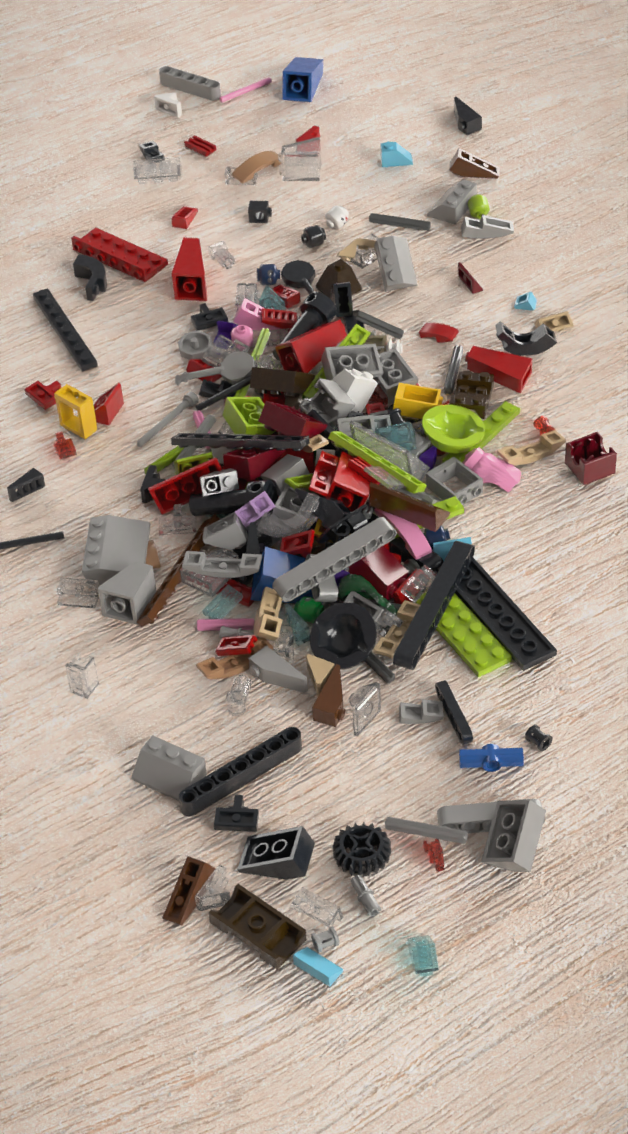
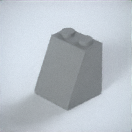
(128, 593)

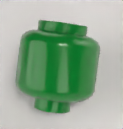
(308, 609)

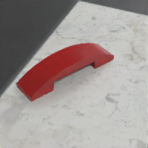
(323, 473)

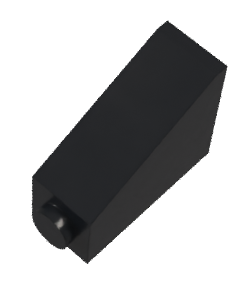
(342, 298)

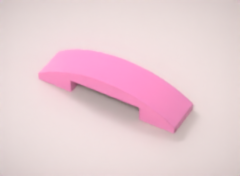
(410, 533)

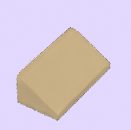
(556, 322)

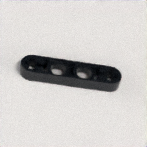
(454, 712)

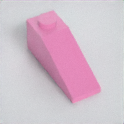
(250, 315)

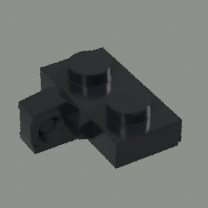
(208, 318)
(236, 817)

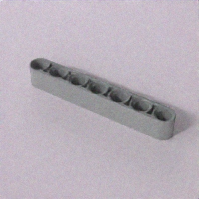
(334, 559)

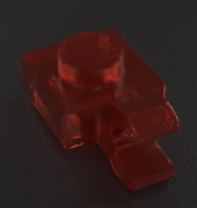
(63, 447)
(435, 854)

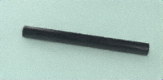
(223, 394)
(31, 540)

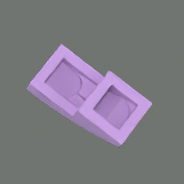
(255, 509)

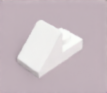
(168, 104)

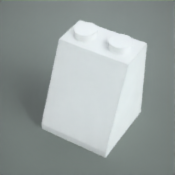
(357, 386)

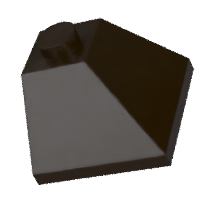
(337, 273)

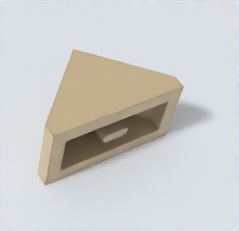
(319, 671)

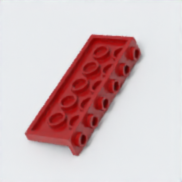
(119, 254)

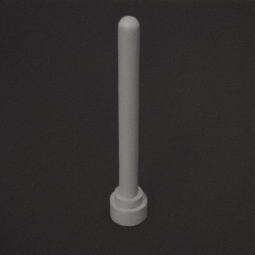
(189, 400)

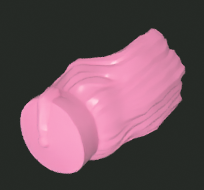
(492, 469)

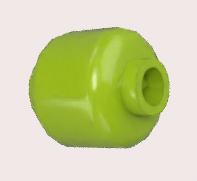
(478, 206)

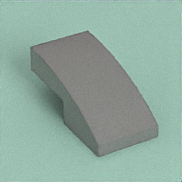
(421, 713)

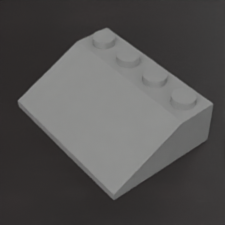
(113, 546)

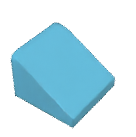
(526, 301)

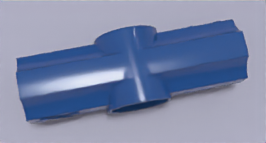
(491, 757)

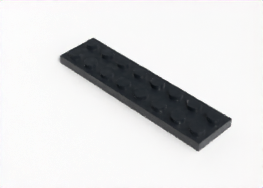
(503, 618)

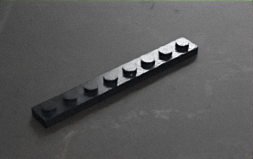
(65, 330)
(247, 441)

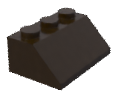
(280, 381)

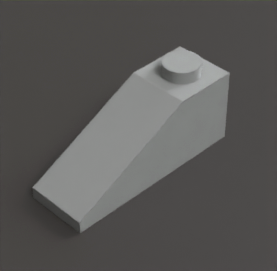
(275, 670)

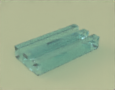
(225, 605)

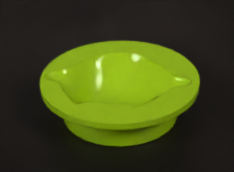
(453, 428)

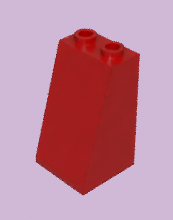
(189, 272)
(306, 350)
(348, 484)

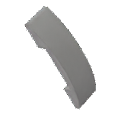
(221, 567)

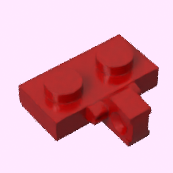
(42, 394)

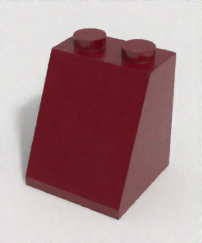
(381, 571)

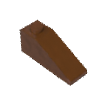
(469, 165)
(329, 704)
(190, 881)

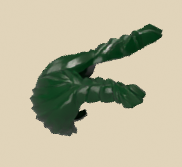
(363, 587)

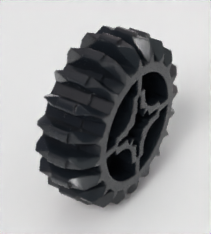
(362, 856)

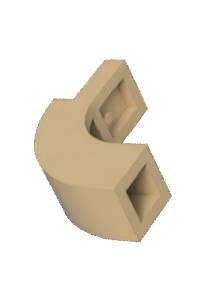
(266, 622)

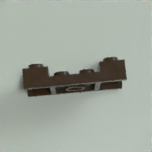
(473, 391)
(259, 926)

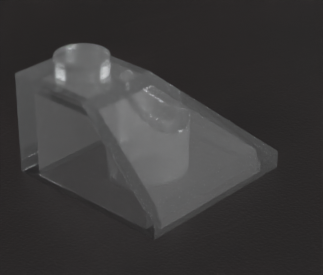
(364, 706)

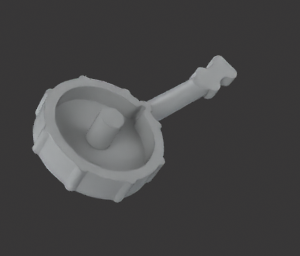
(194, 344)
(233, 369)

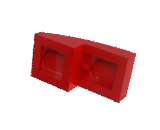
(441, 332)

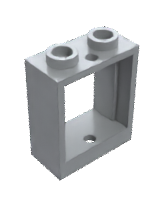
(451, 468)

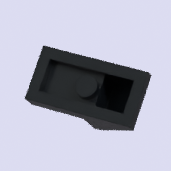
(151, 479)

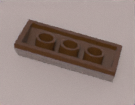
(407, 507)

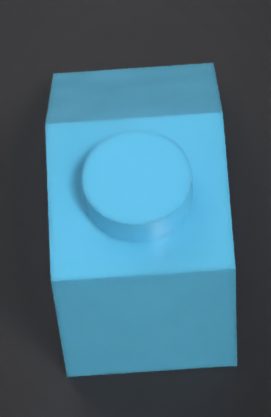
(394, 155)

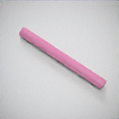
(246, 89)

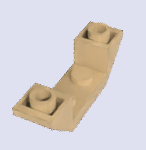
(349, 251)

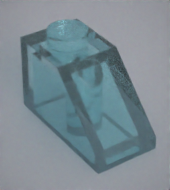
(400, 434)
(423, 955)

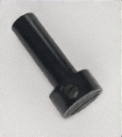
(315, 311)
(231, 500)

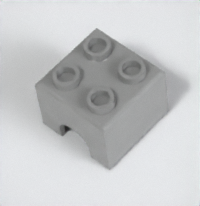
(329, 402)

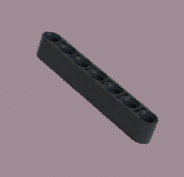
(240, 771)

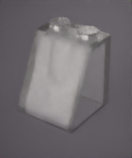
(301, 160)

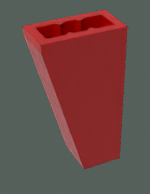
(508, 369)

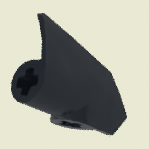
(344, 527)

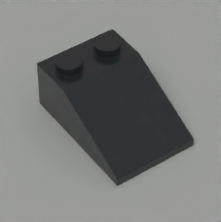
(278, 854)

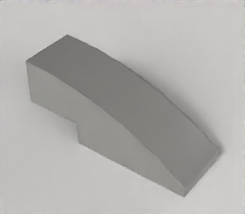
(486, 227)
(368, 421)

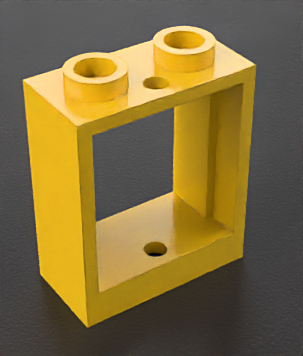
(416, 400)
(66, 402)

